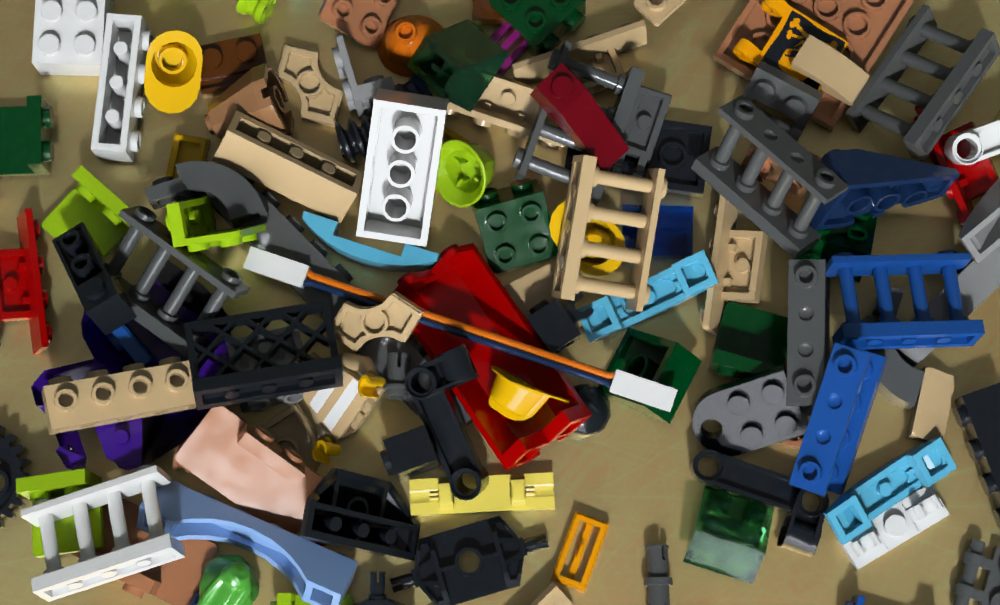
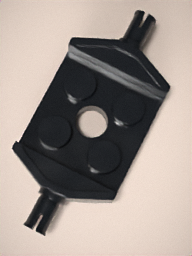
(499, 568)

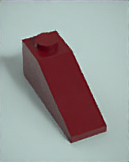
(580, 116)

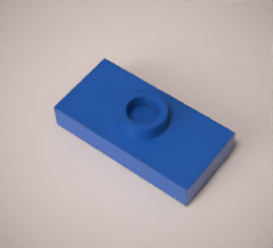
(126, 339)

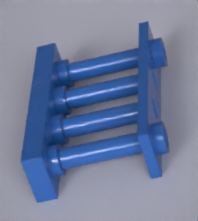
(890, 332)
(838, 420)

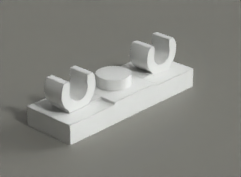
(896, 526)

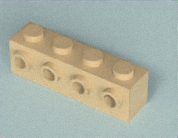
(288, 167)
(118, 396)

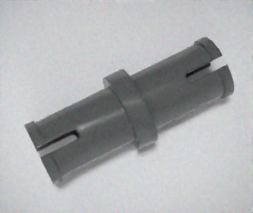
(657, 574)

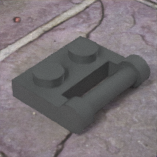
(783, 95)

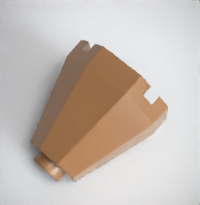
(255, 95)

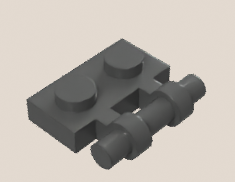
(972, 562)

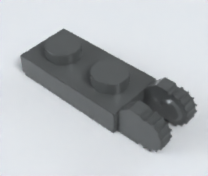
(644, 128)

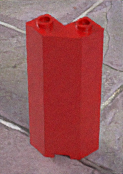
(470, 292)

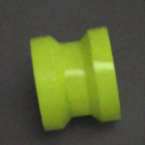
(258, 9)

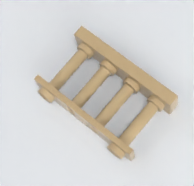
(575, 245)

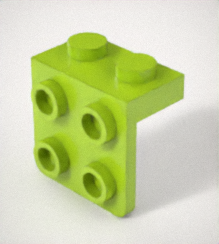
(194, 226)

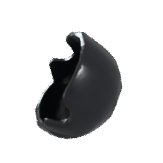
(599, 407)

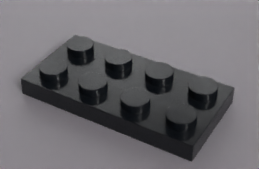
(674, 151)

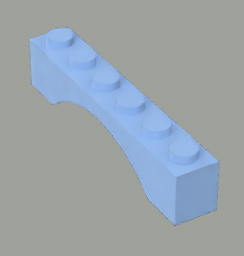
(313, 570)

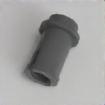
(396, 376)

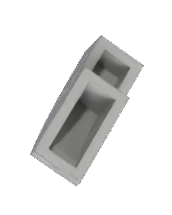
(982, 228)

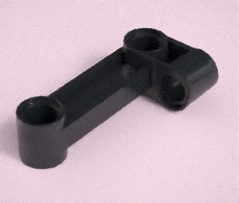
(443, 418)
(800, 527)

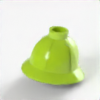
(464, 172)

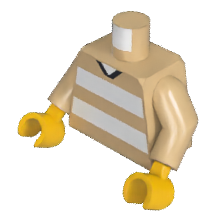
(343, 409)

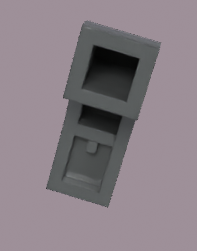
(209, 180)
(899, 380)

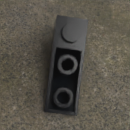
(93, 279)

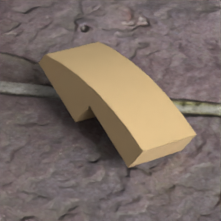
(831, 69)

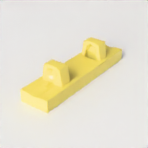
(528, 493)

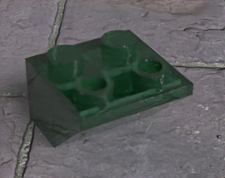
(458, 62)
(729, 534)

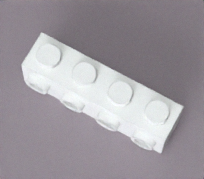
(120, 88)

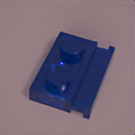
(672, 233)

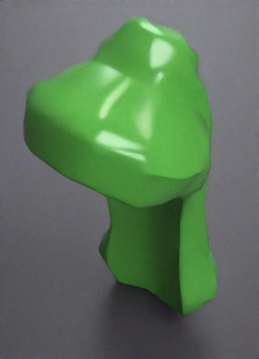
(228, 582)

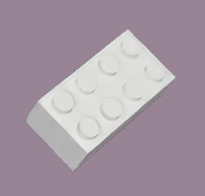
(69, 36)
(402, 167)

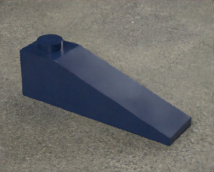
(878, 184)

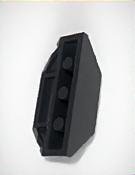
(360, 516)

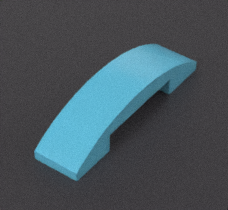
(411, 258)
(667, 290)
(887, 486)

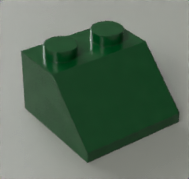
(657, 361)

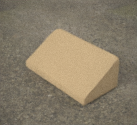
(932, 406)

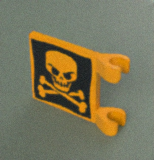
(787, 40)

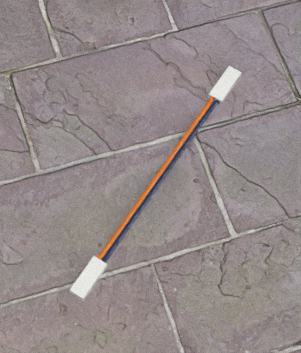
(623, 383)

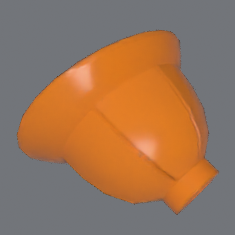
(402, 40)

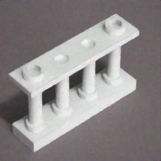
(125, 557)

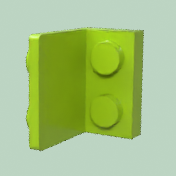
(95, 207)
(54, 486)

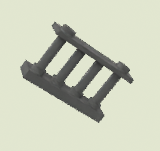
(624, 86)
(939, 107)
(754, 199)
(163, 319)
(807, 331)

